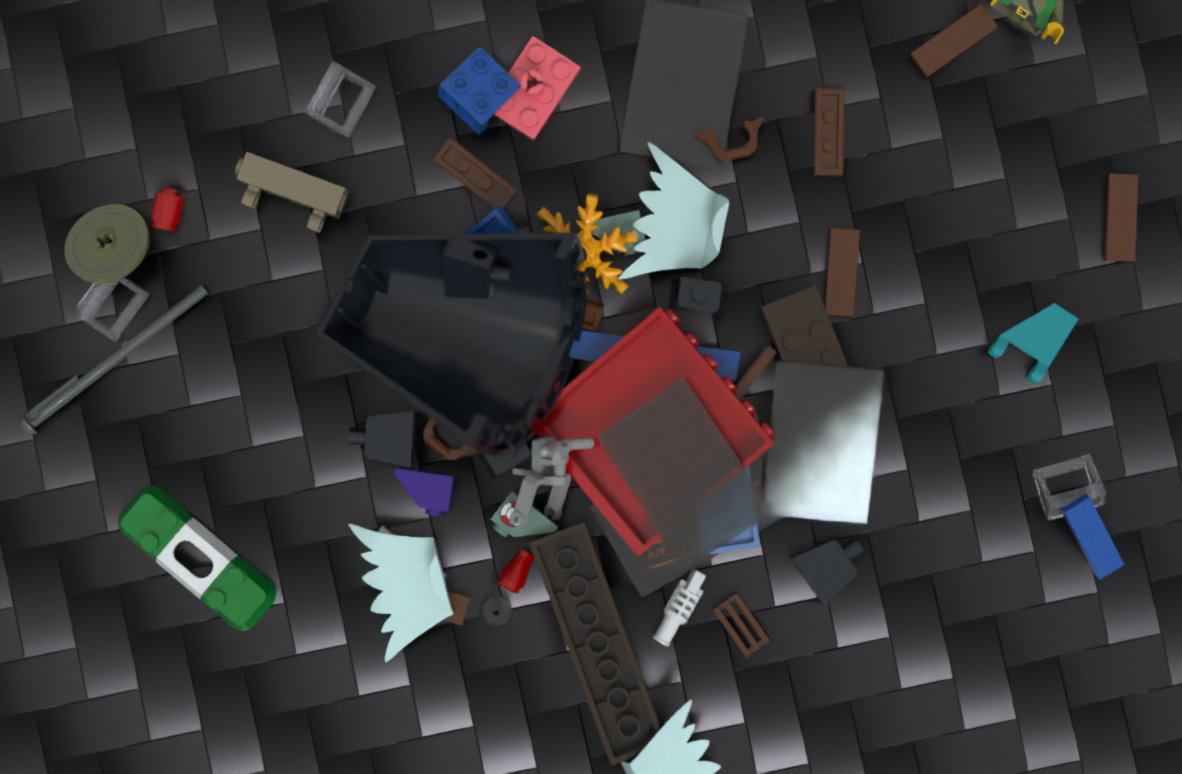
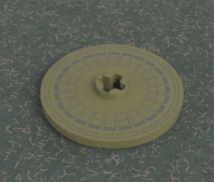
(114, 261)

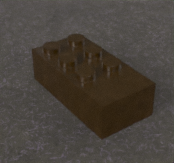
(802, 329)

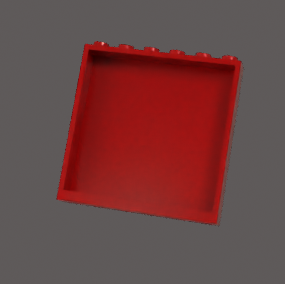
(622, 381)

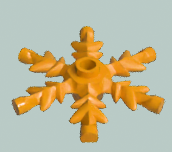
(592, 246)

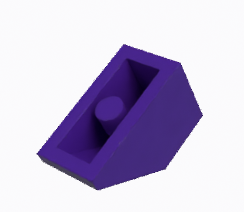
(428, 489)

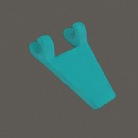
(1038, 337)

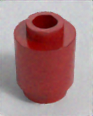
(167, 209)

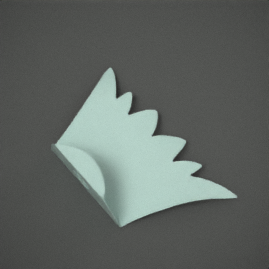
(685, 221)
(411, 595)
(671, 753)

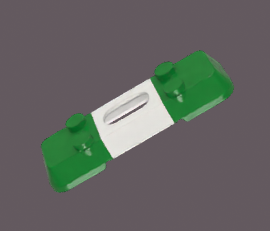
(231, 589)

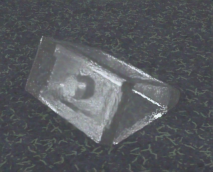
(326, 92)
(97, 295)
(1053, 504)

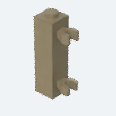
(292, 185)

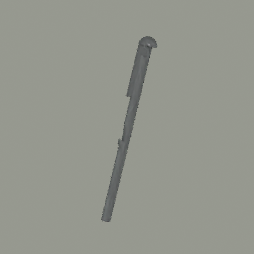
(30, 421)

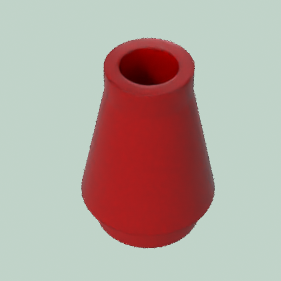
(515, 572)

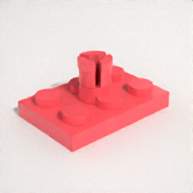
(543, 81)

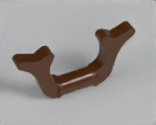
(734, 153)
(441, 448)

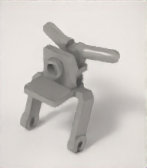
(547, 468)

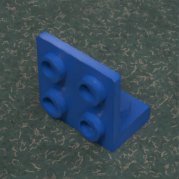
(477, 89)

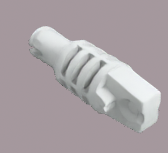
(680, 606)

